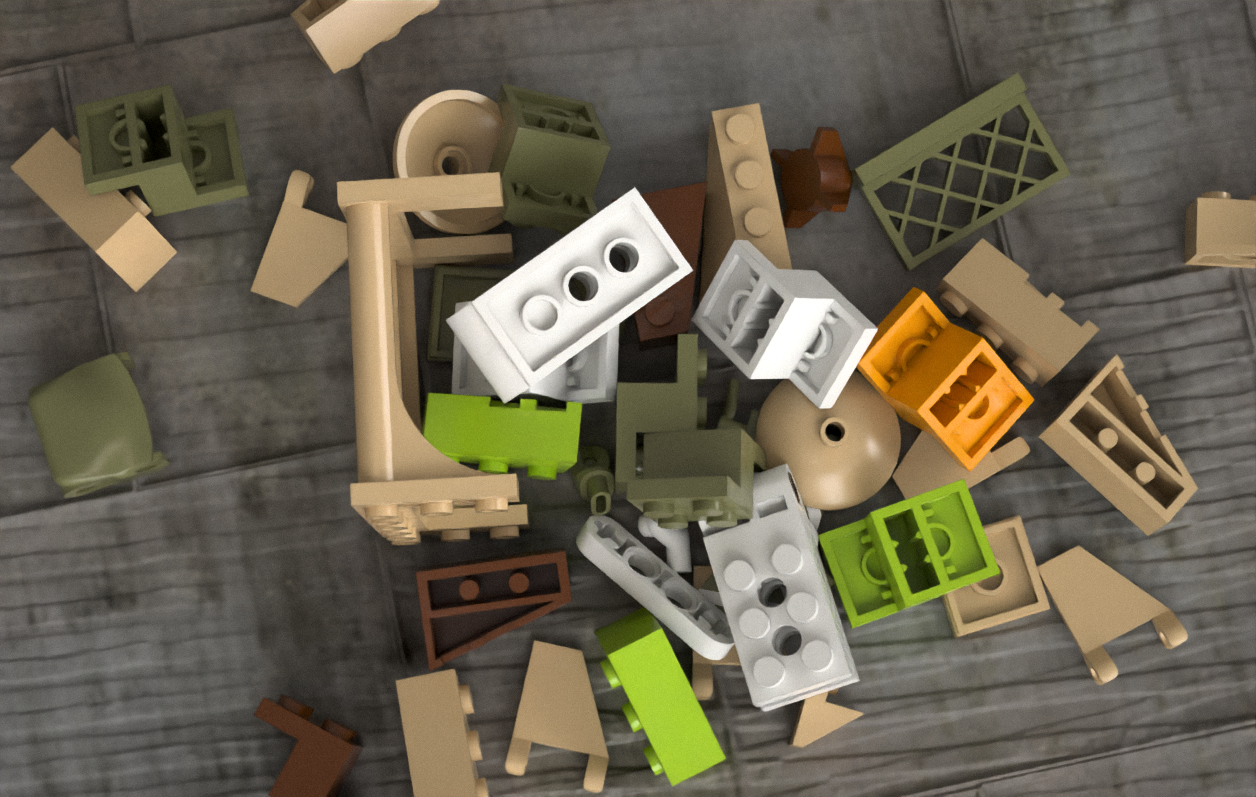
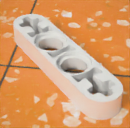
(614, 549)

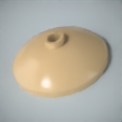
(465, 133)
(827, 471)

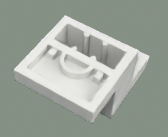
(783, 324)
(582, 379)

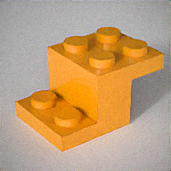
(943, 379)

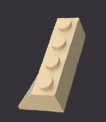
(348, 28)
(740, 192)
(1221, 231)

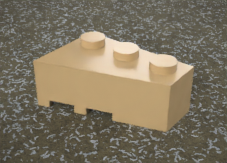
(105, 221)
(1013, 313)
(1120, 450)
(438, 736)

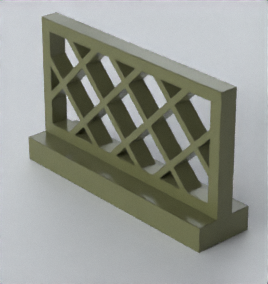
(941, 134)

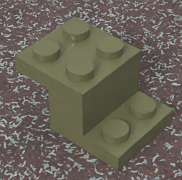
(152, 145)
(548, 159)
(659, 409)
(697, 477)

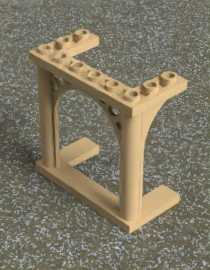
(402, 479)

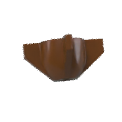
(814, 178)

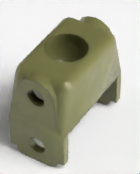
(94, 426)

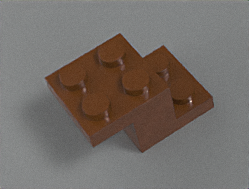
(321, 755)

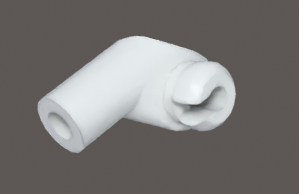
(675, 540)

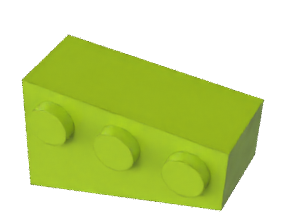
(503, 434)
(658, 697)

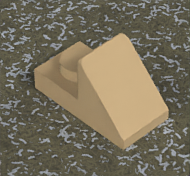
(819, 718)

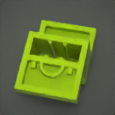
(908, 554)

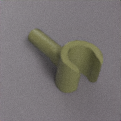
(726, 420)

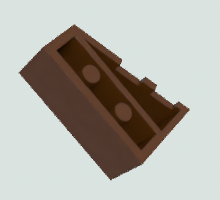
(669, 313)
(487, 597)

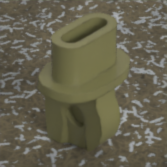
(594, 478)

